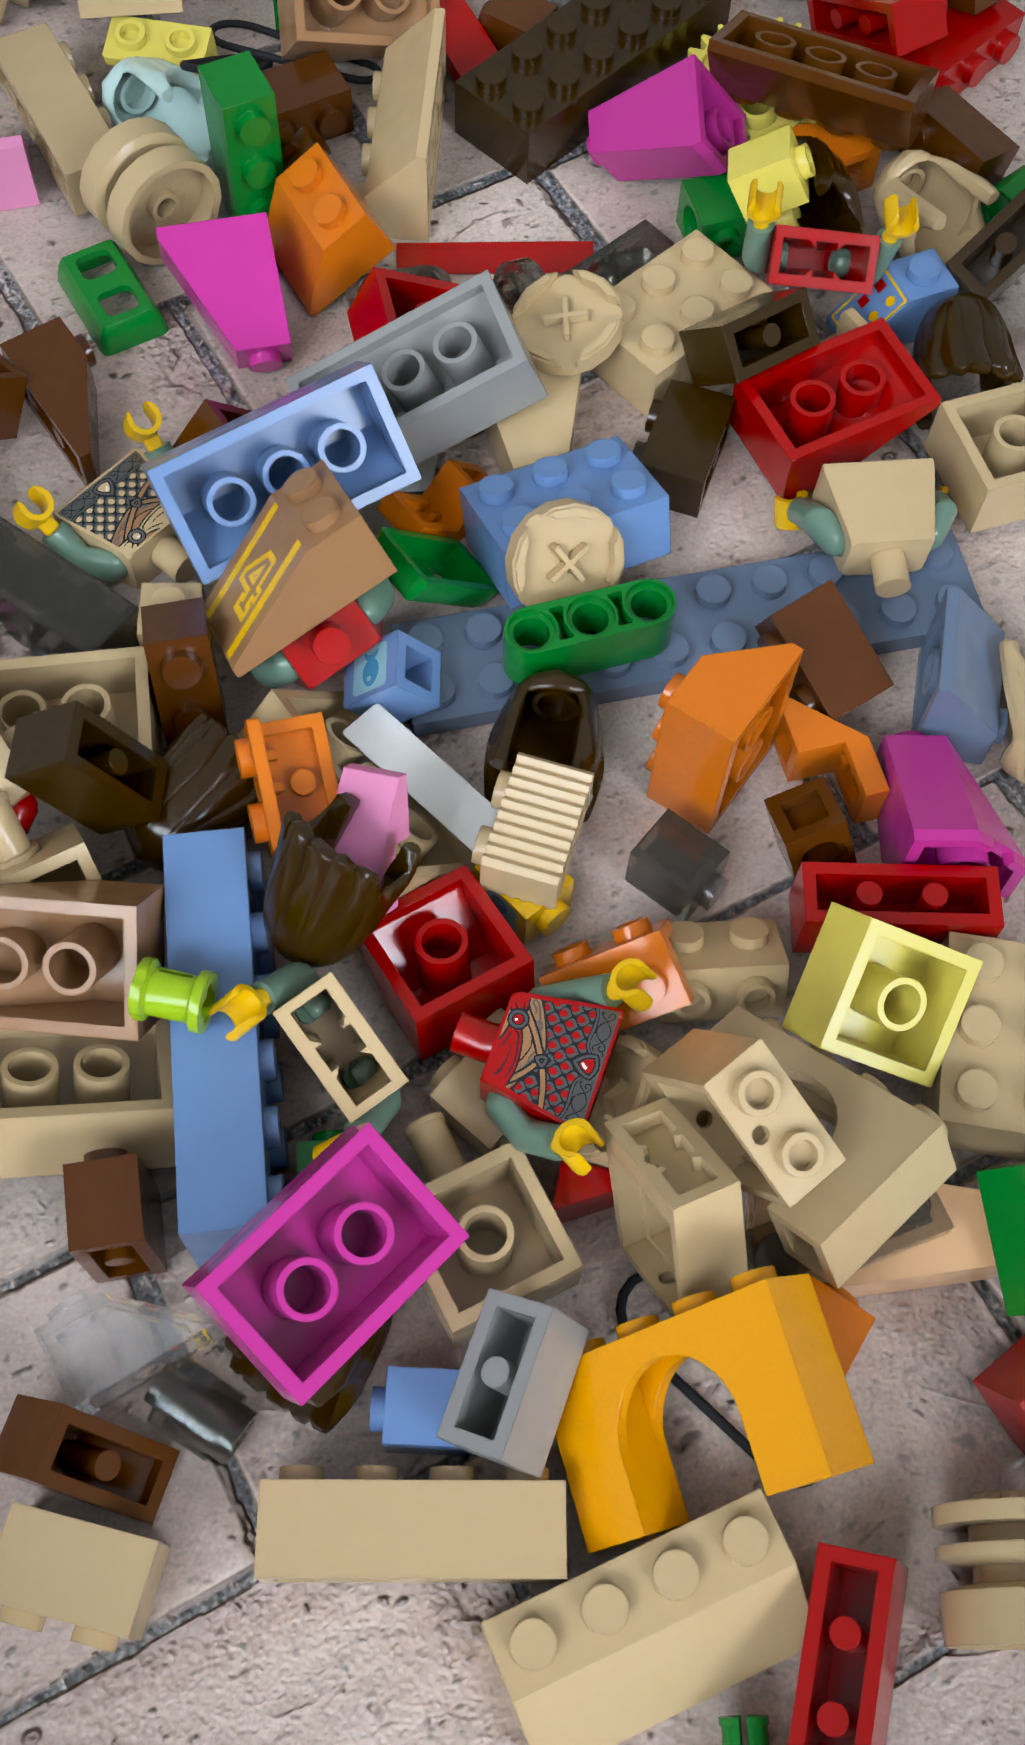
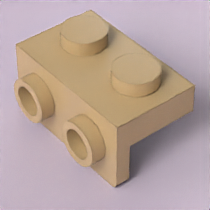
(729, 967)

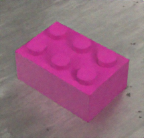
(326, 1262)

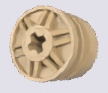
(993, 1607)

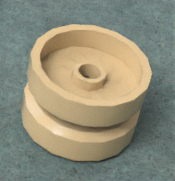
(146, 180)

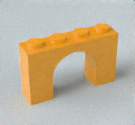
(769, 1353)

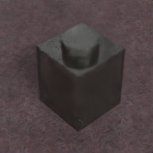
(678, 866)

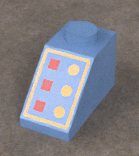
(902, 294)

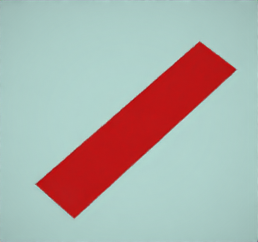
(480, 256)

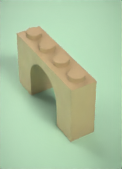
(891, 1150)

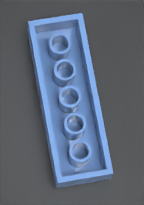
(222, 1089)

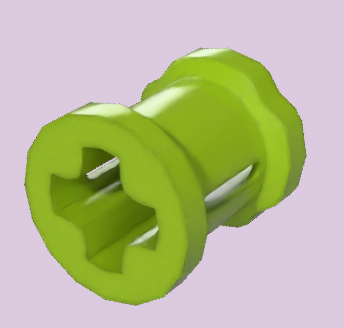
(172, 995)

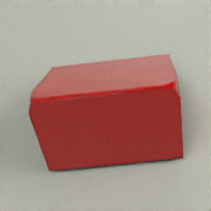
(582, 1195)

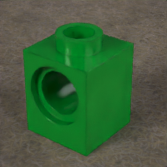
(712, 209)

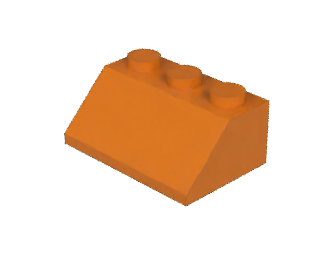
(718, 729)

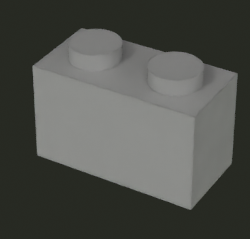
(514, 1382)

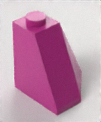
(667, 126)
(234, 285)
(940, 811)

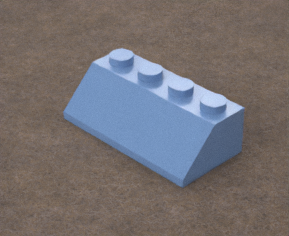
(226, 475)

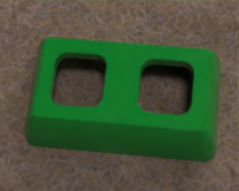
(109, 332)
(422, 555)

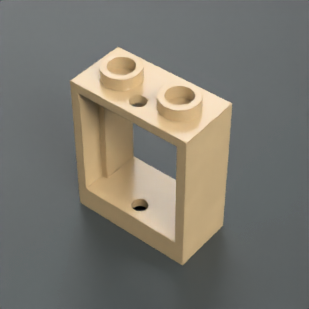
(753, 1111)
(674, 1204)

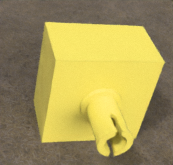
(881, 995)

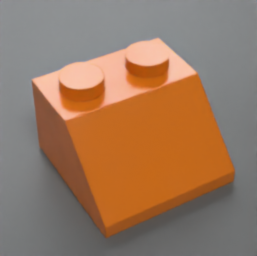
(322, 230)

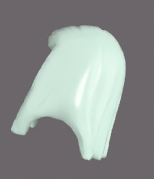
(160, 91)

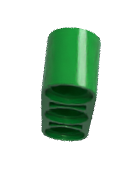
(607, 611)

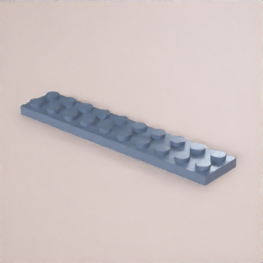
(712, 616)

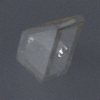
(114, 1345)

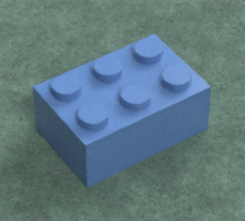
(599, 474)

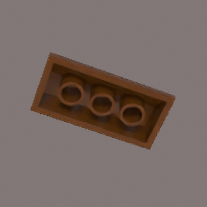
(822, 79)

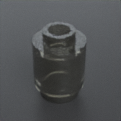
(199, 1411)

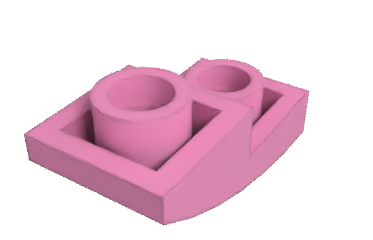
(379, 819)

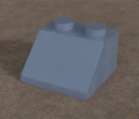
(961, 678)

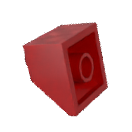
(446, 956)

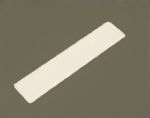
(428, 777)

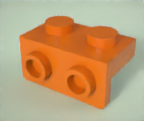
(289, 771)
(630, 940)

